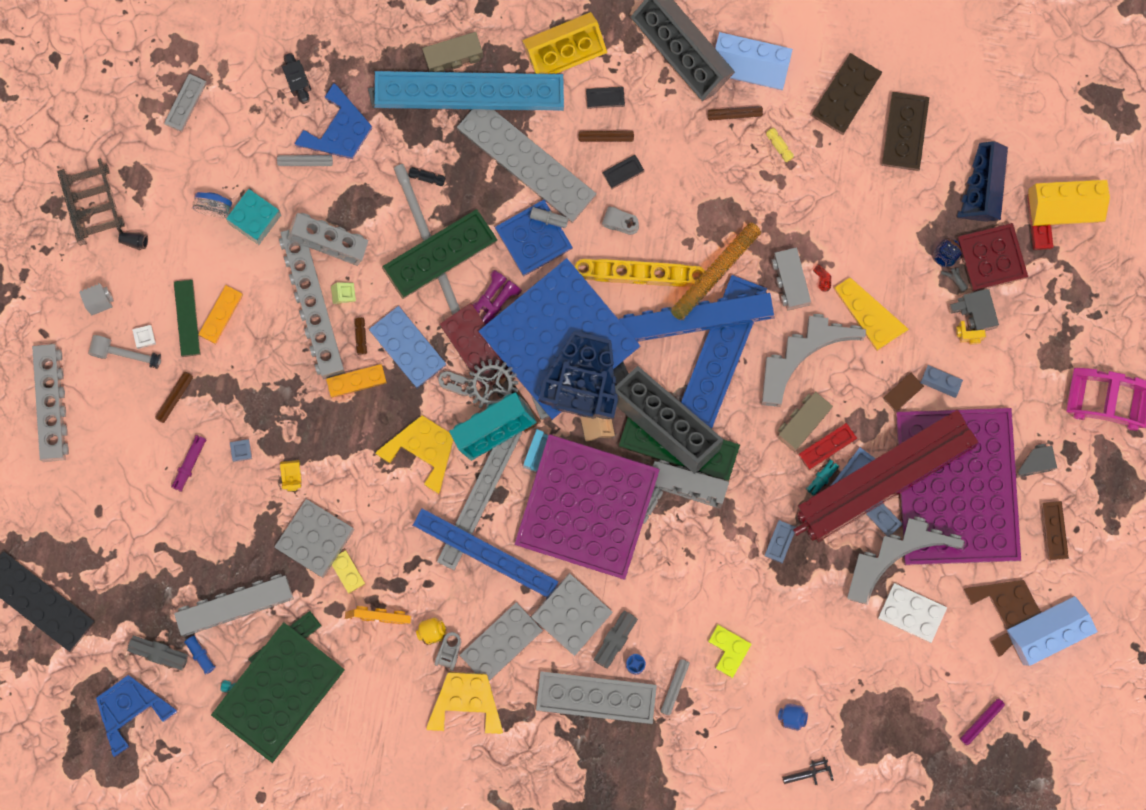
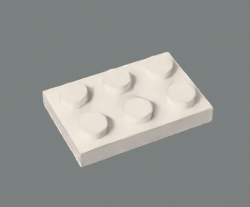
(912, 613)

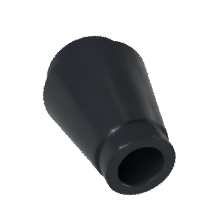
(135, 240)

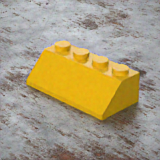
(565, 45)
(1069, 202)

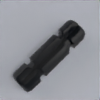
(427, 176)

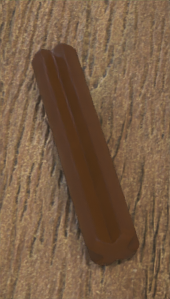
(735, 113)
(606, 136)
(174, 397)

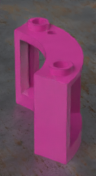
(1114, 380)

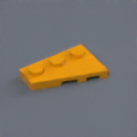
(379, 614)

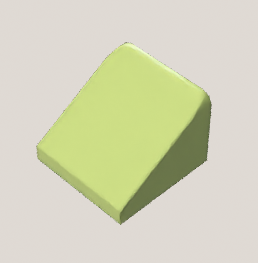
(343, 293)

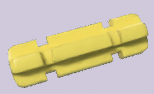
(779, 144)

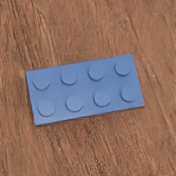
(407, 347)

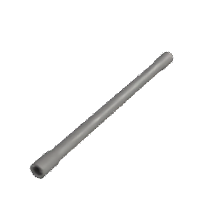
(404, 181)

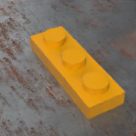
(220, 314)
(356, 381)

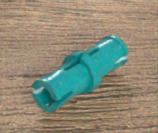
(822, 477)

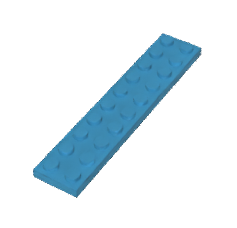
(469, 91)

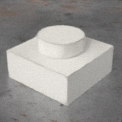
(144, 336)

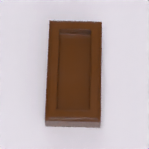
(903, 392)

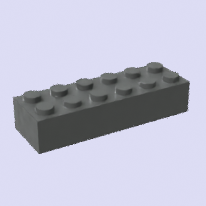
(683, 46)
(667, 420)

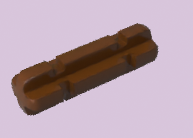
(360, 333)

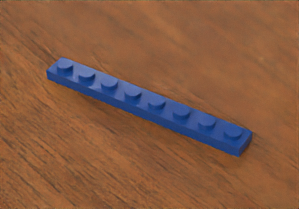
(485, 553)

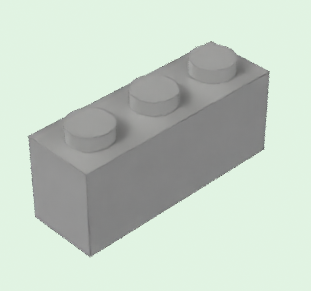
(791, 279)

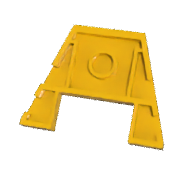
(427, 443)
(468, 694)

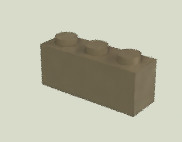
(453, 53)
(804, 421)

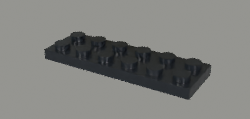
(41, 604)

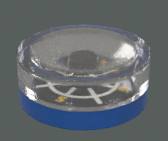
(212, 205)

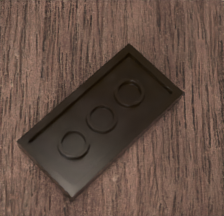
(846, 94)
(905, 131)

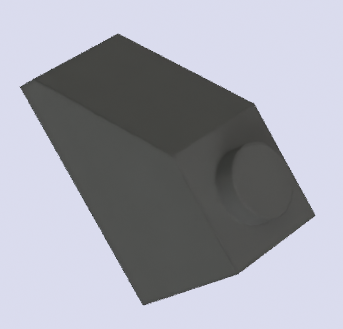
(1038, 461)

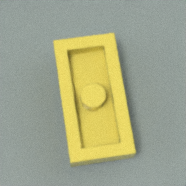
(347, 572)

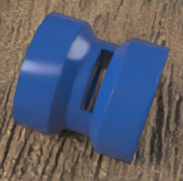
(637, 662)

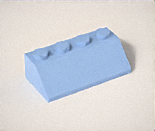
(755, 60)
(1051, 631)

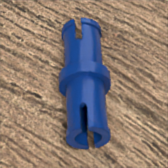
(200, 655)

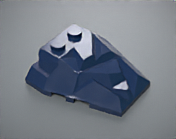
(582, 378)

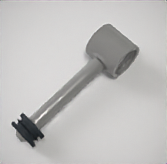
(101, 347)

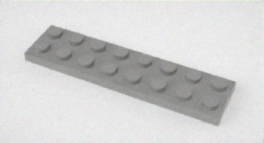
(527, 162)

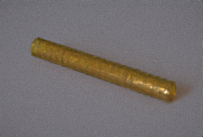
(715, 271)

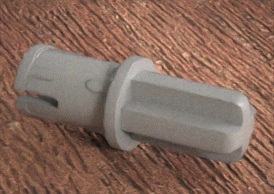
(549, 217)

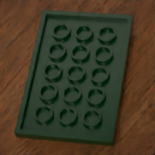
(278, 692)

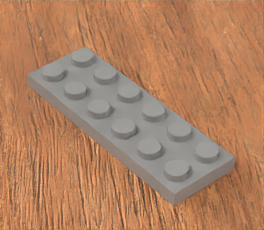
(596, 697)

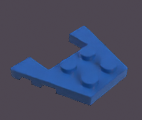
(344, 133)
(123, 704)

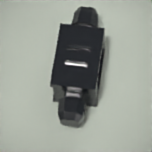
(296, 78)

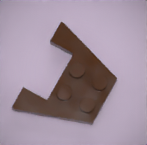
(1012, 602)

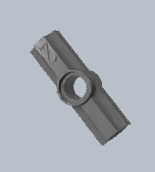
(615, 639)
(157, 653)

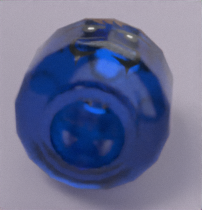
(947, 253)

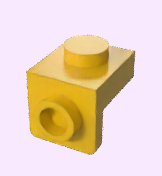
(973, 337)
(291, 475)

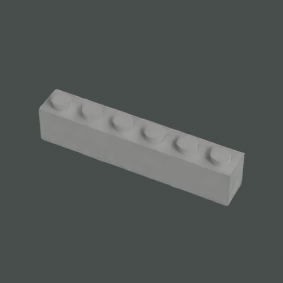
(233, 606)

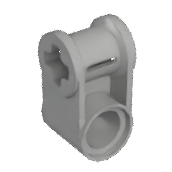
(617, 219)
(448, 652)

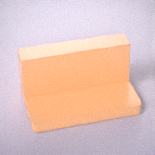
(597, 428)

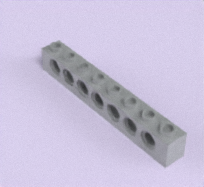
(326, 368)

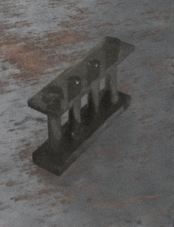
(72, 198)

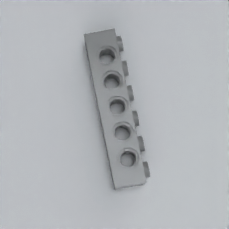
(41, 355)

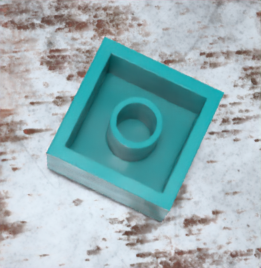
(253, 217)

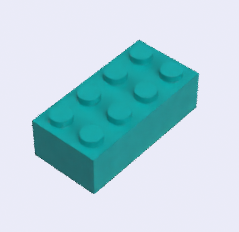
(492, 426)

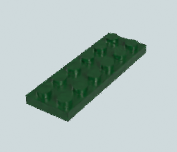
(439, 254)
(639, 441)

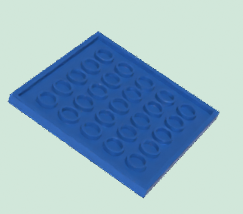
(543, 319)

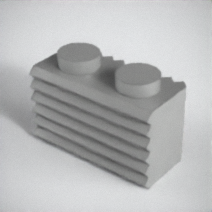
(96, 299)

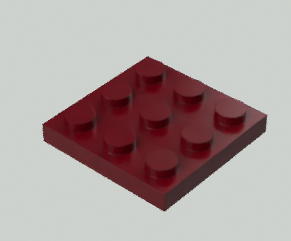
(992, 257)

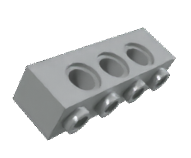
(317, 241)

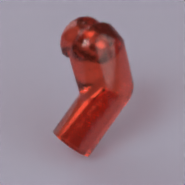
(825, 278)

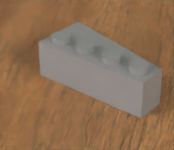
(689, 485)

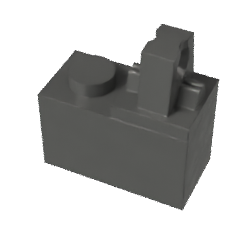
(979, 309)

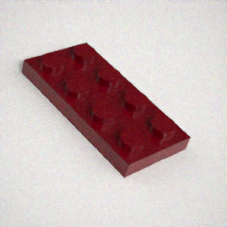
(463, 334)

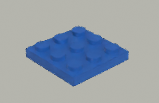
(532, 241)

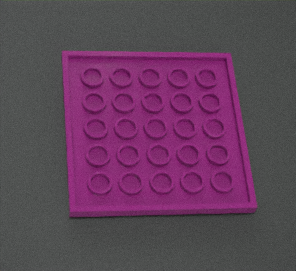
(587, 506)

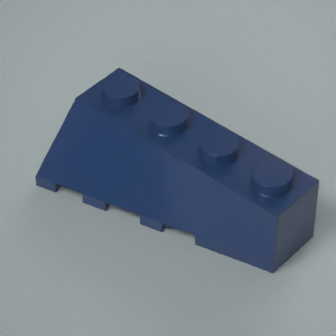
(986, 184)

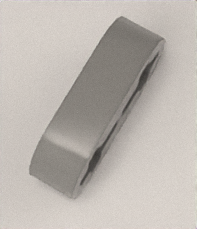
(453, 387)

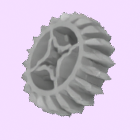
(477, 376)

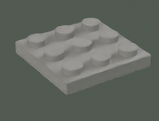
(314, 538)
(571, 614)

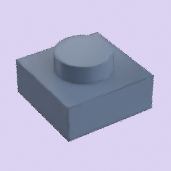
(241, 450)

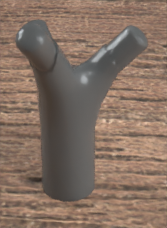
(955, 276)

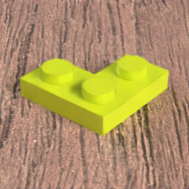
(734, 648)

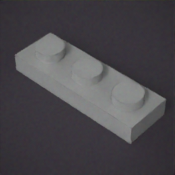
(185, 103)

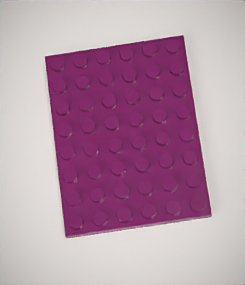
(970, 495)

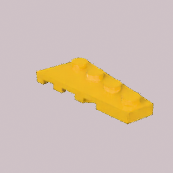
(870, 314)

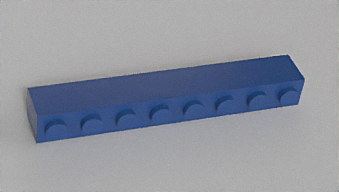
(702, 317)

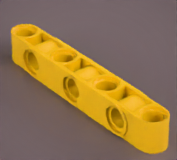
(639, 272)

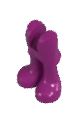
(494, 308)

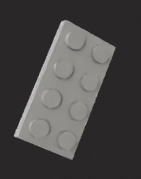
(501, 642)

